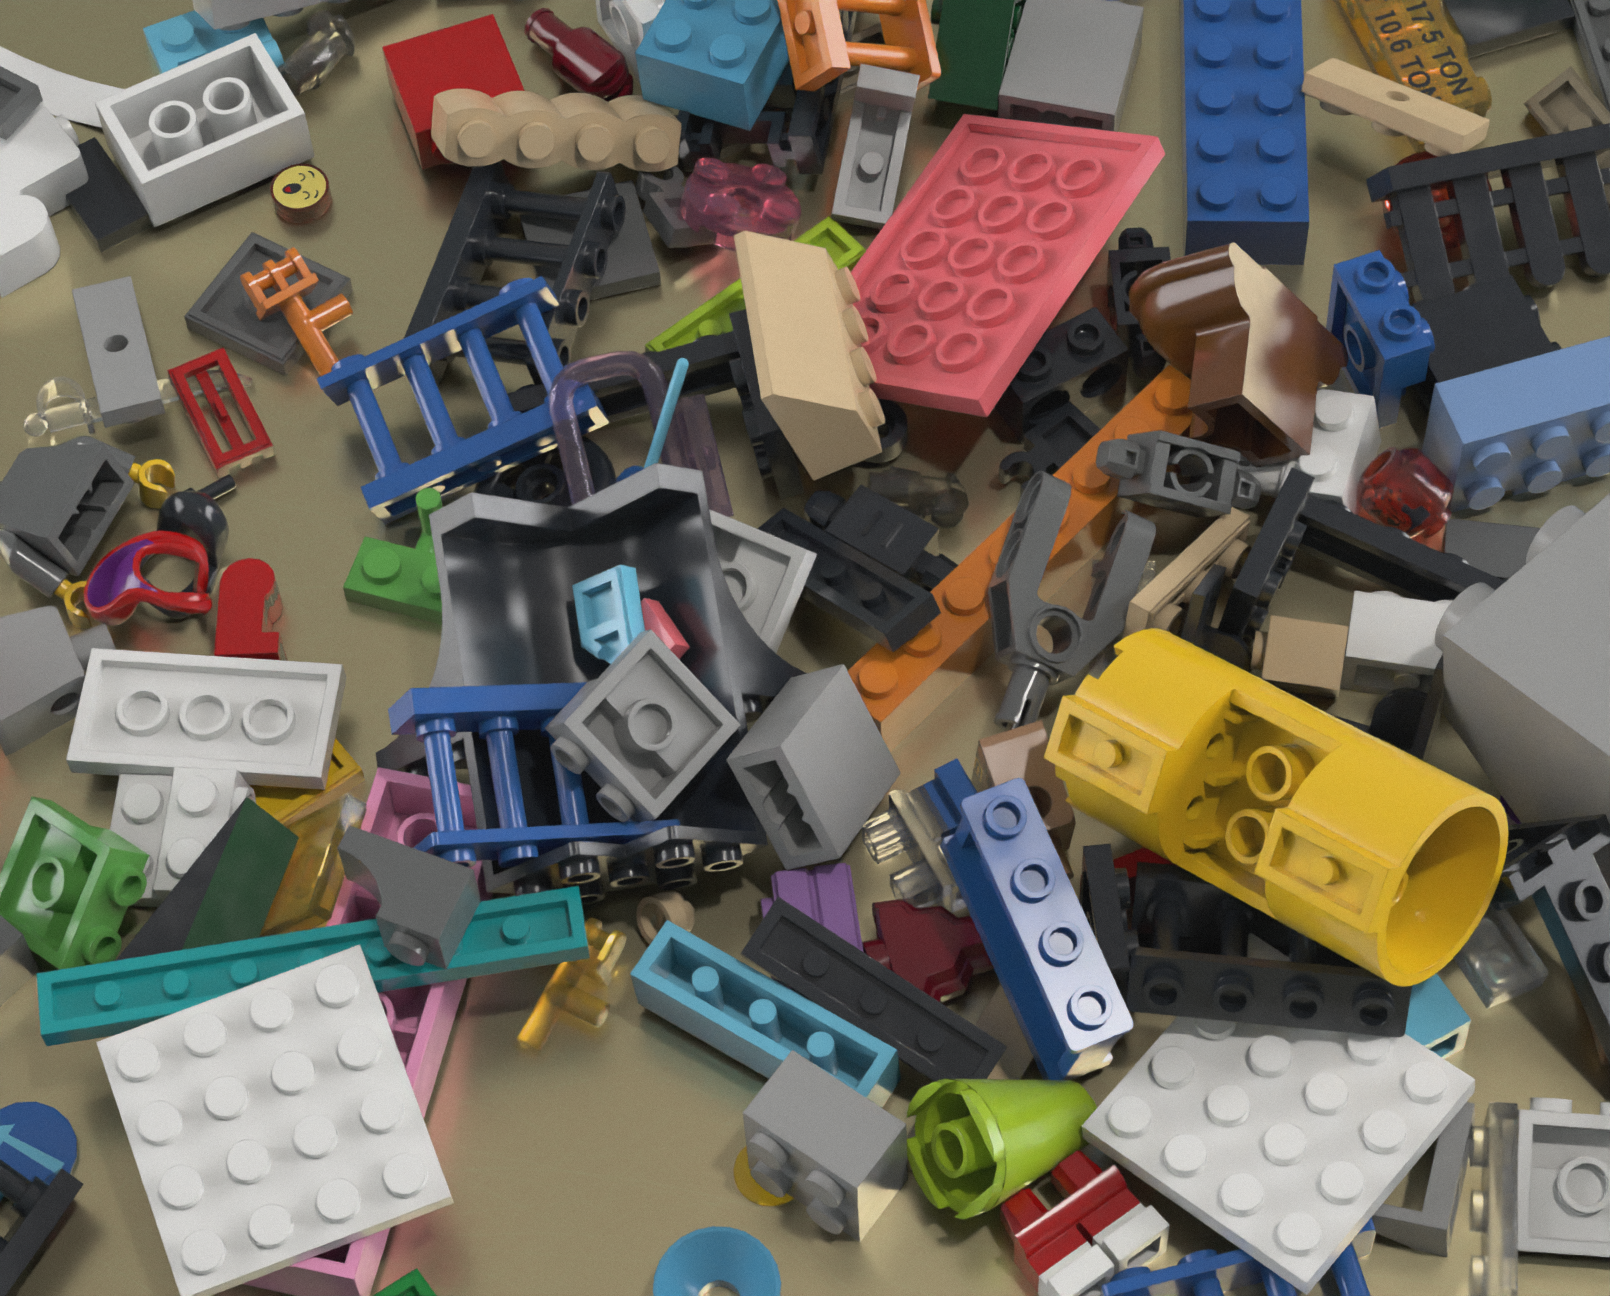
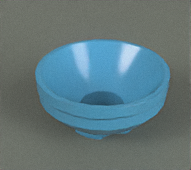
(717, 1259)

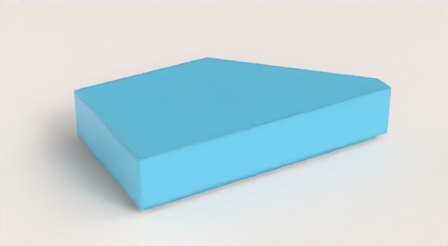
(609, 611)

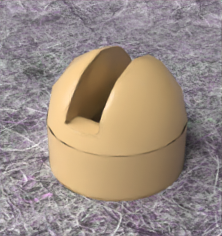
(663, 906)

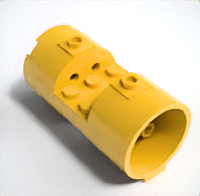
(1282, 805)

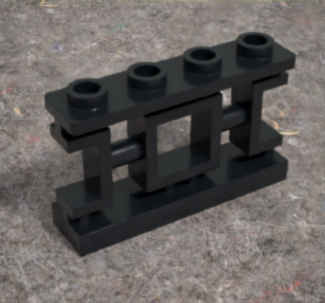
(803, 139)

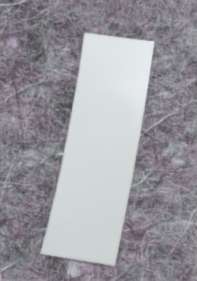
(60, 91)

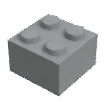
(825, 1147)

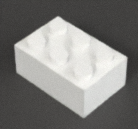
(205, 129)

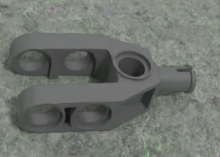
(1019, 610)

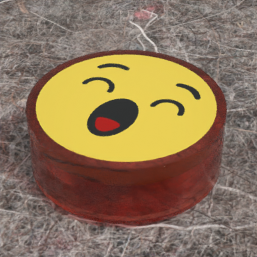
(300, 193)

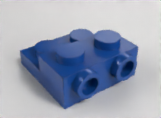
(1380, 331)

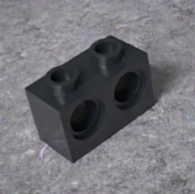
(1072, 363)

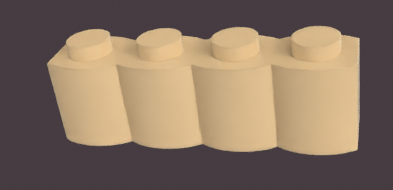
(542, 132)

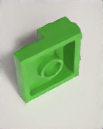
(69, 886)

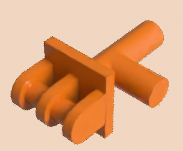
(305, 323)

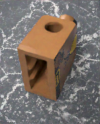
(1021, 755)

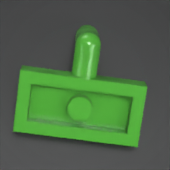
(397, 575)

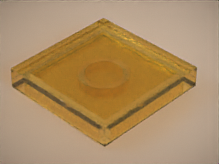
(315, 868)

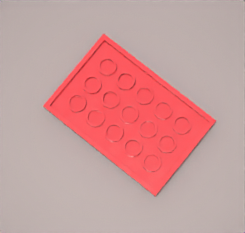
(990, 254)

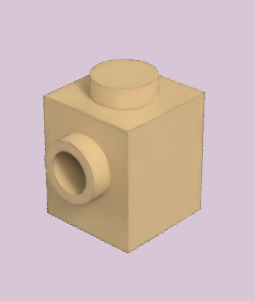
(1301, 655)

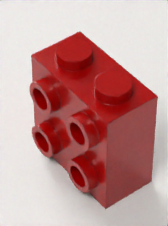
(447, 59)

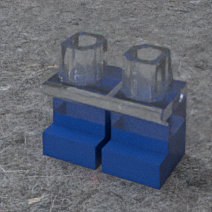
(917, 825)

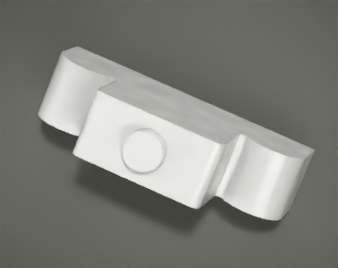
(36, 173)

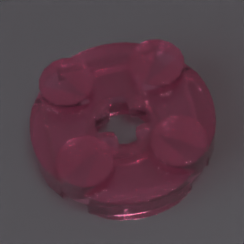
(739, 199)

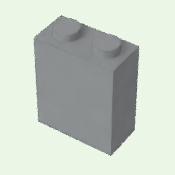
(1072, 63)
(814, 767)

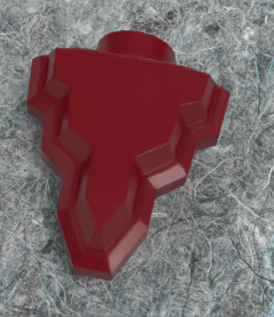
(927, 947)

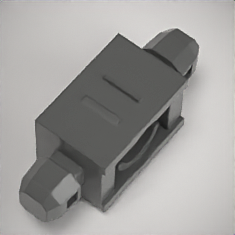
(1212, 470)

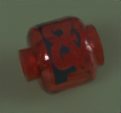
(1406, 492)

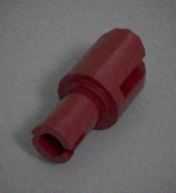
(581, 56)

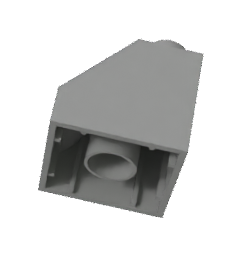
(1534, 673)

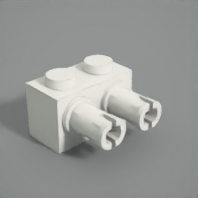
(1341, 448)

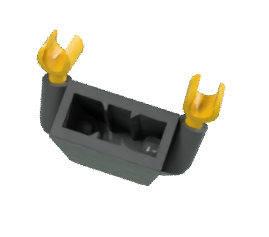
(60, 506)

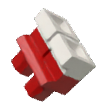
(1086, 1235)

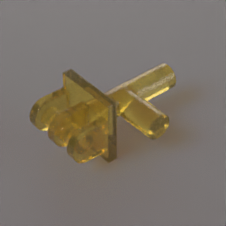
(563, 995)

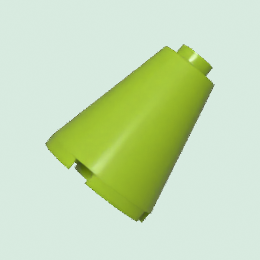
(992, 1137)

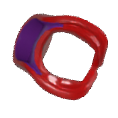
(118, 586)

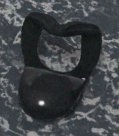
(200, 518)

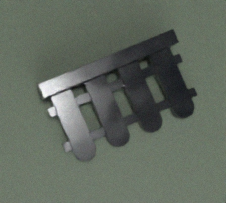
(1474, 216)

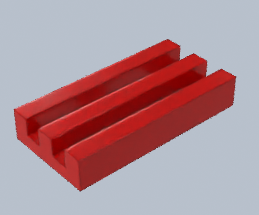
(240, 452)

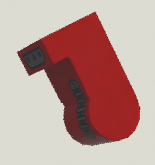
(246, 612)

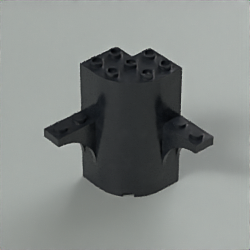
(515, 622)

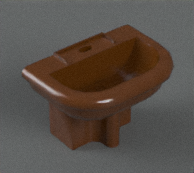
(1244, 346)

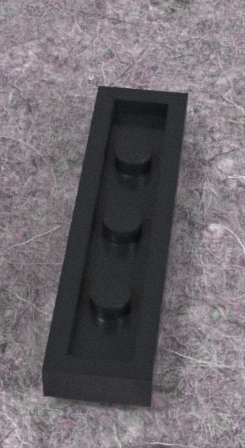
(856, 586)
(870, 996)

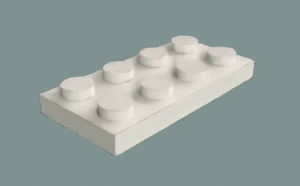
(207, 712)

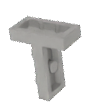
(874, 146)

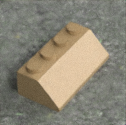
(810, 351)

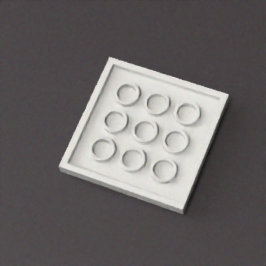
(273, 1124)
(1278, 1129)

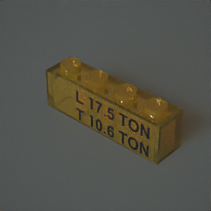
(1416, 49)

